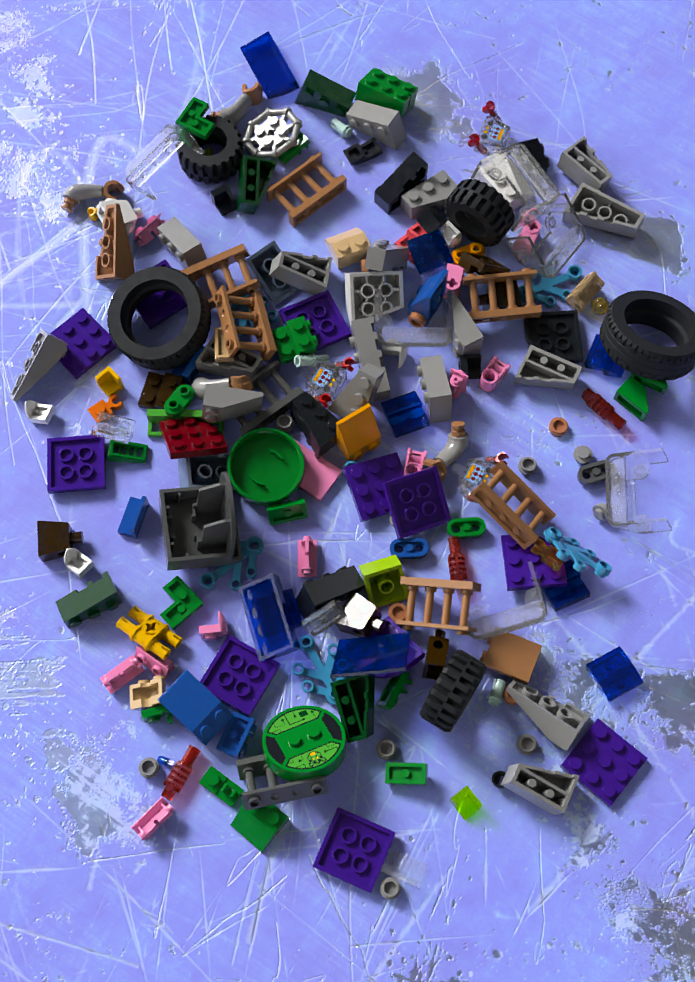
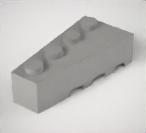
(605, 212)
(366, 347)

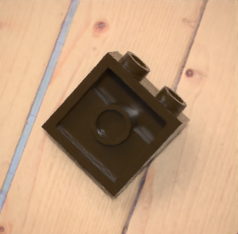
(480, 264)
(158, 390)

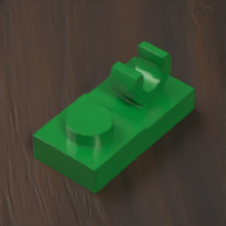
(302, 141)
(287, 511)
(392, 690)
(155, 714)
(406, 773)
(221, 786)

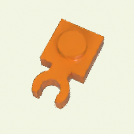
(107, 407)

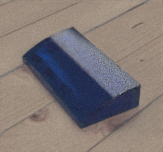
(269, 66)
(269, 618)

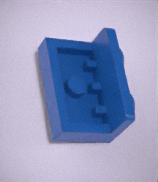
(236, 735)

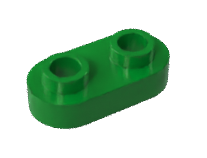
(180, 399)
(465, 526)

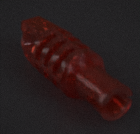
(602, 408)
(456, 560)
(180, 773)

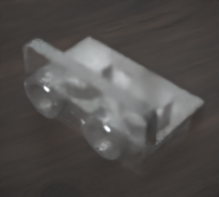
(114, 427)

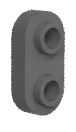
(593, 471)

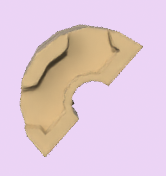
(147, 692)

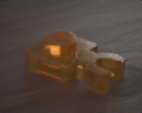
(548, 554)

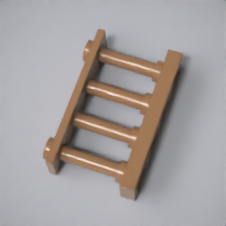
(310, 204)
(222, 261)
(512, 312)
(258, 317)
(503, 514)
(431, 586)

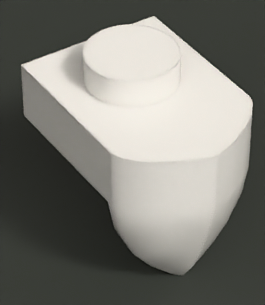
(451, 234)
(396, 351)
(39, 412)
(77, 562)

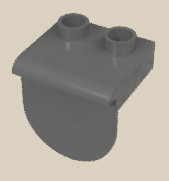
(200, 526)

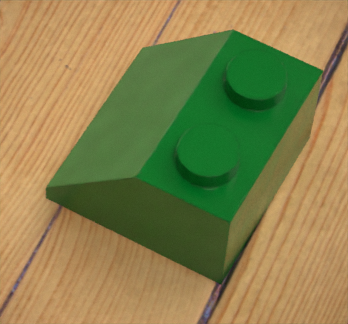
(260, 824)

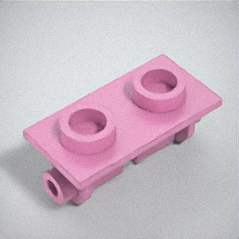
(143, 233)
(458, 382)
(307, 557)
(157, 666)
(122, 674)
(153, 818)

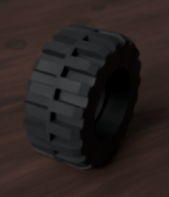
(218, 166)
(479, 212)
(453, 690)

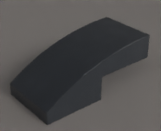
(361, 153)

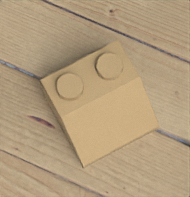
(348, 247)

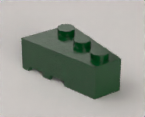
(325, 95)
(252, 182)
(89, 602)
(355, 705)

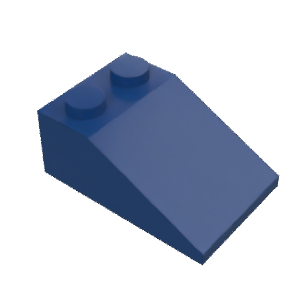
(429, 295)
(195, 707)

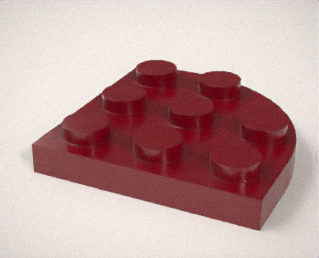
(191, 438)

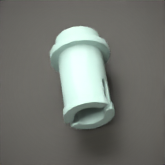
(344, 130)
(496, 692)

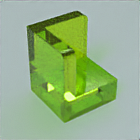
(466, 803)

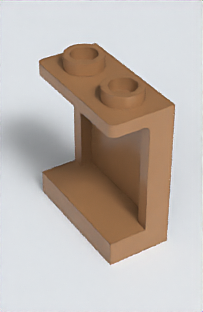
(511, 656)

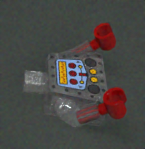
(493, 134)
(326, 379)
(475, 472)

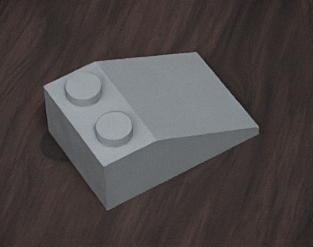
(465, 334)
(227, 403)

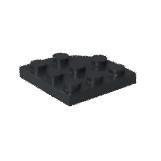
(556, 333)

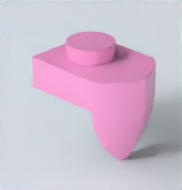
(210, 632)

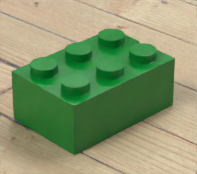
(386, 91)

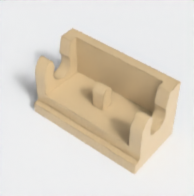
(585, 291)

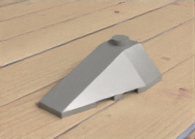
(45, 354)
(557, 721)

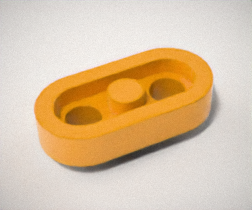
(468, 248)

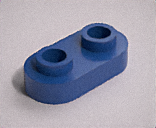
(408, 546)

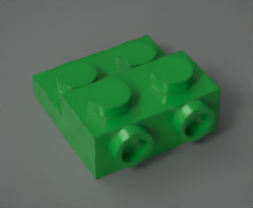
(294, 339)

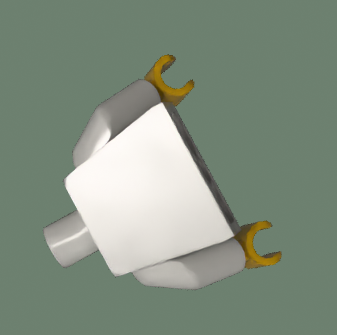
(129, 215)

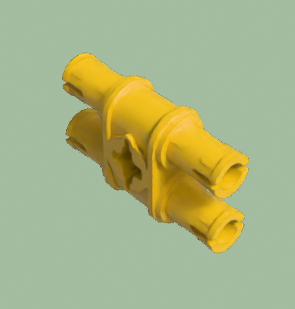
(149, 632)

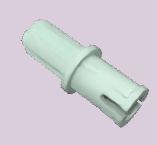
(310, 360)

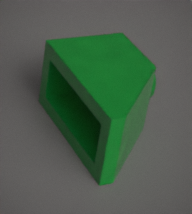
(633, 397)

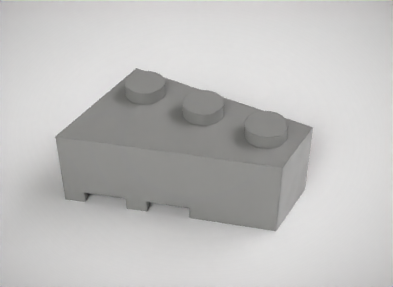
(583, 166)

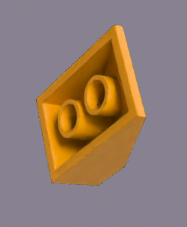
(358, 433)

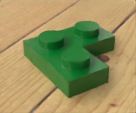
(192, 120)
(184, 604)

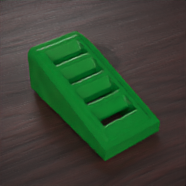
(119, 457)

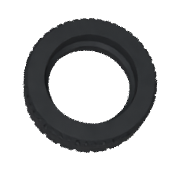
(133, 292)
(640, 355)

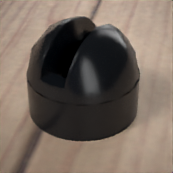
(496, 779)

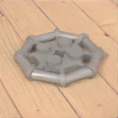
(277, 143)

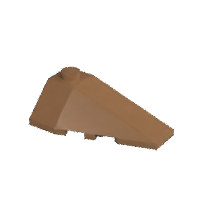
(115, 254)

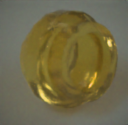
(599, 305)

